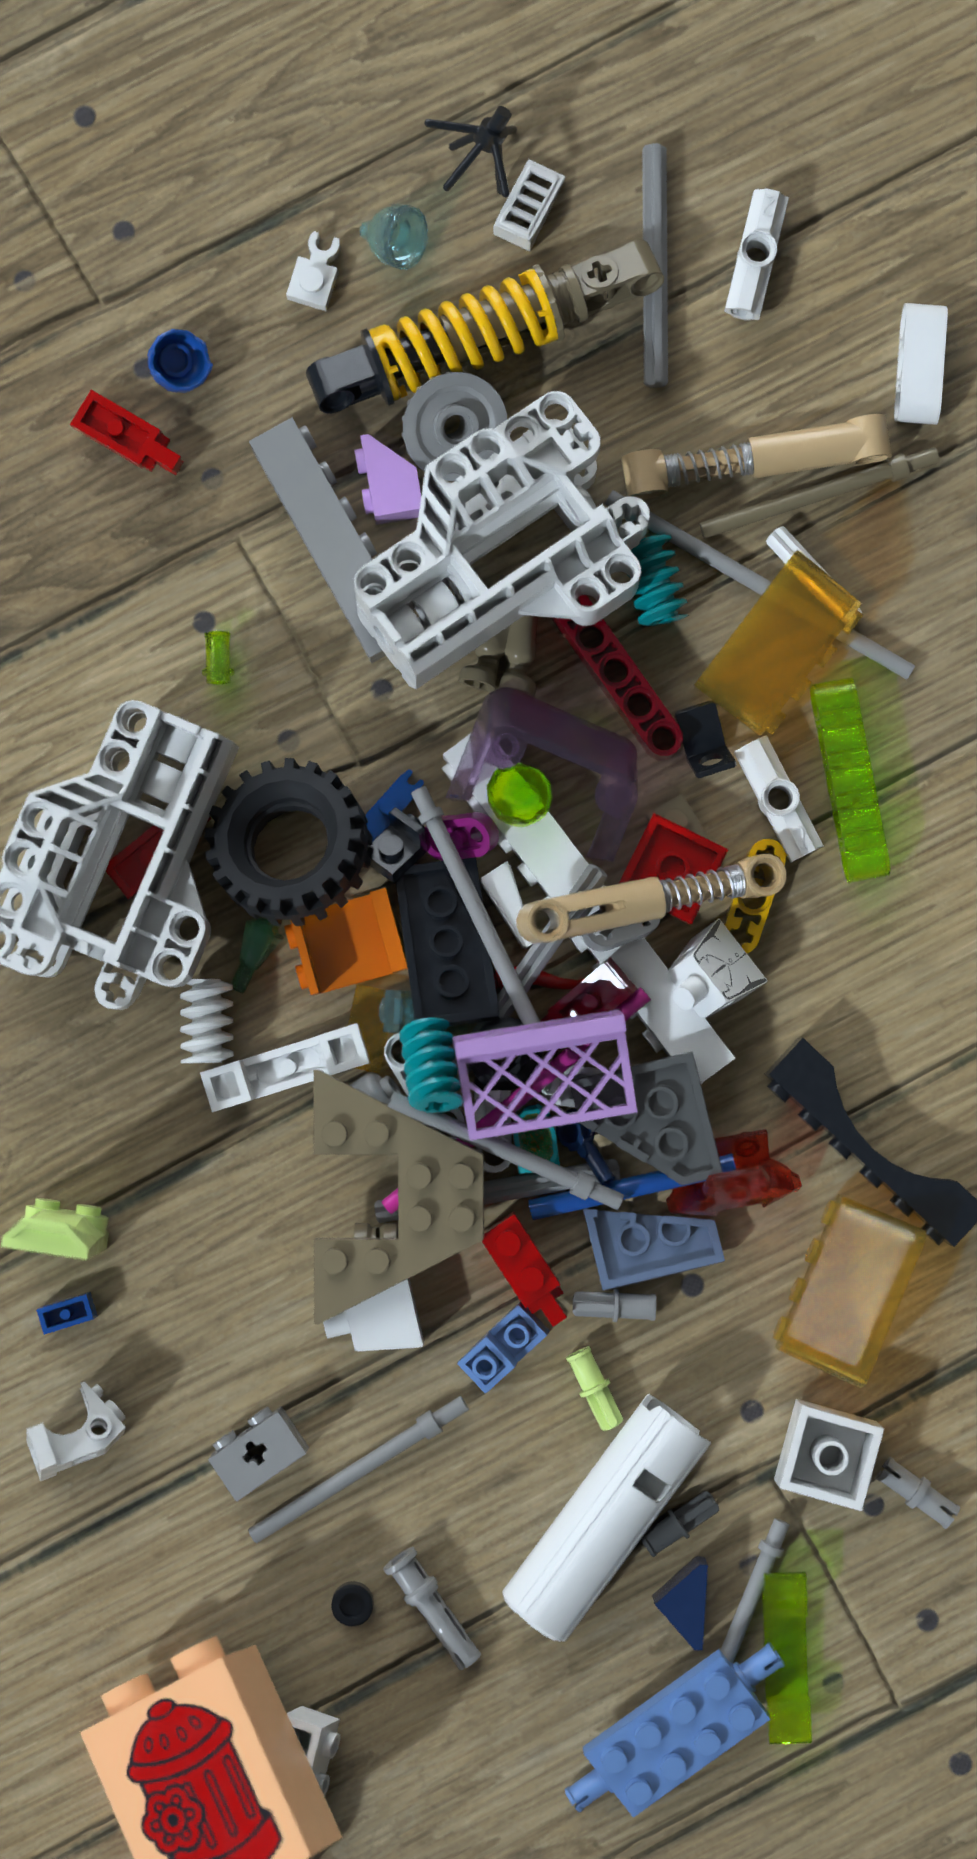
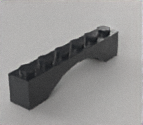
(811, 1083)

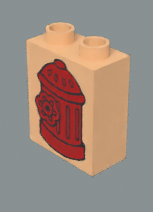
(209, 1764)

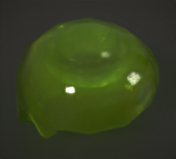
(519, 795)

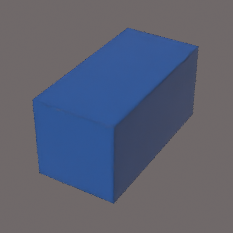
(67, 1313)

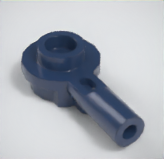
(580, 1139)

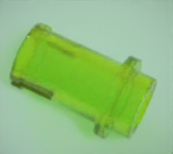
(217, 658)

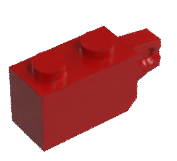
(524, 1267)

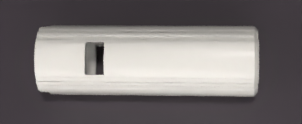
(605, 1519)

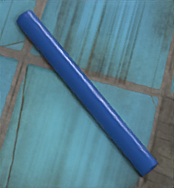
(630, 1187)

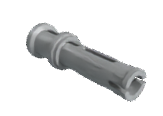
(422, 1592)

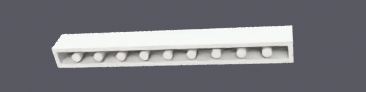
(556, 866)

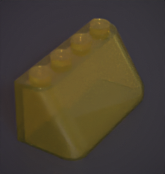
(779, 645)
(849, 1290)

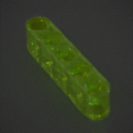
(850, 780)

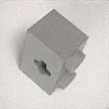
(245, 1472)

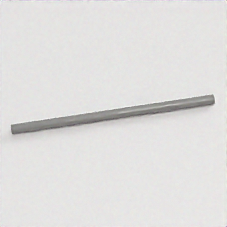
(760, 584)

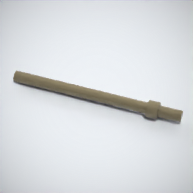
(895, 468)

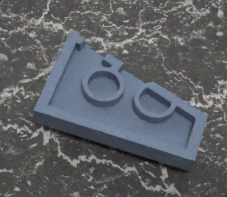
(648, 1247)

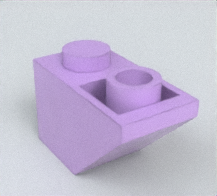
(392, 481)

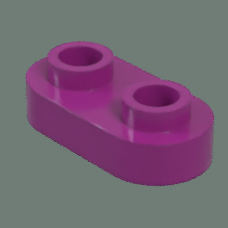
(471, 833)

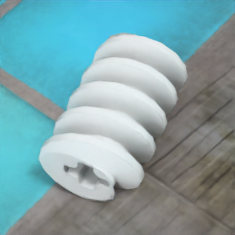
(206, 1021)

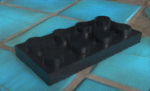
(443, 950)

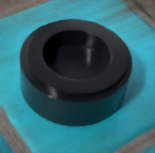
(352, 1603)

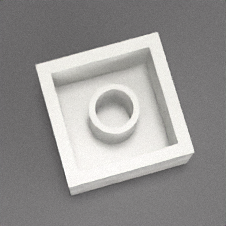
(828, 1454)

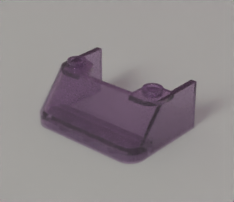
(515, 719)

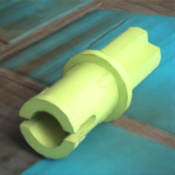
(595, 1388)

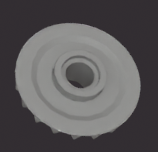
(441, 398)

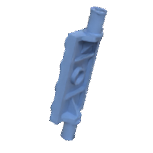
(676, 1731)

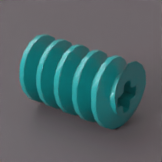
(655, 583)
(430, 1065)

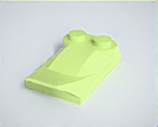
(59, 1231)

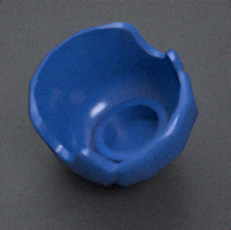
(179, 361)

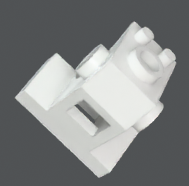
(58, 1452)

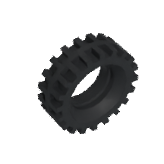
(262, 800)

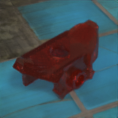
(753, 1182)

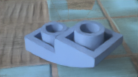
(503, 1347)

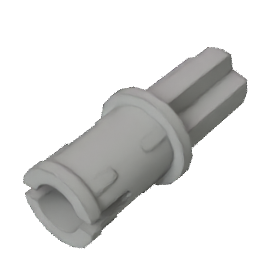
(614, 1305)

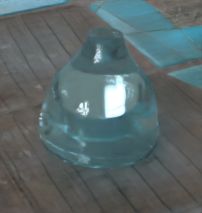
(397, 235)

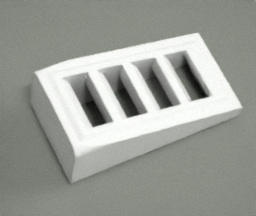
(518, 234)
(505, 896)

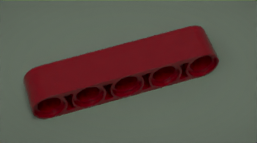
(621, 692)

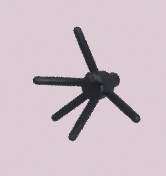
(487, 138)

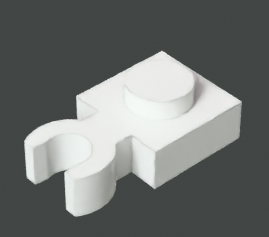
(314, 277)

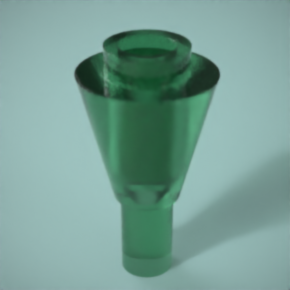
(258, 943)

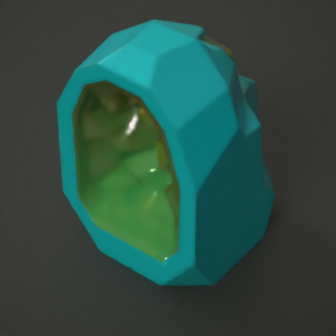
(539, 1141)

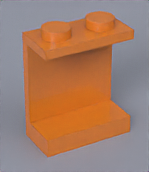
(348, 945)

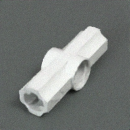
(761, 232)
(767, 773)

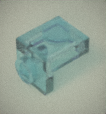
(396, 1010)

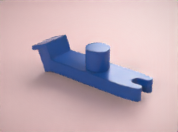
(396, 796)

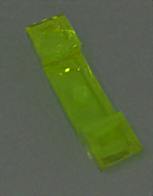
(785, 1629)

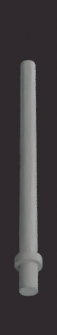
(432, 818)
(770, 1550)

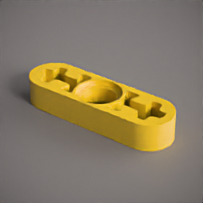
(752, 929)

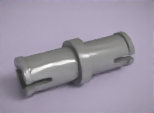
(918, 1492)

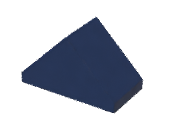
(684, 1601)

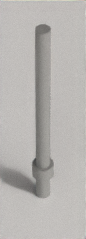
(579, 1183)
(427, 1426)

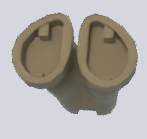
(514, 644)

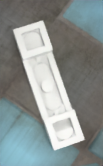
(284, 1067)

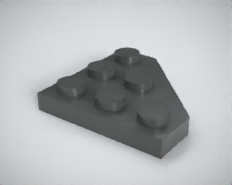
(670, 1121)

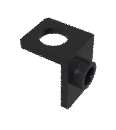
(704, 739)

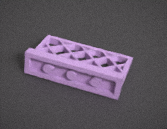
(537, 1038)

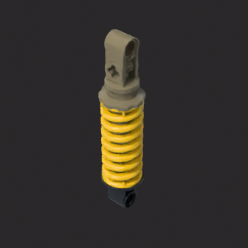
(482, 326)

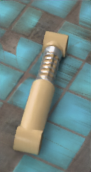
(857, 441)
(648, 899)

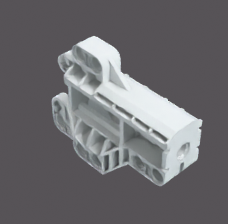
(472, 517)
(102, 802)

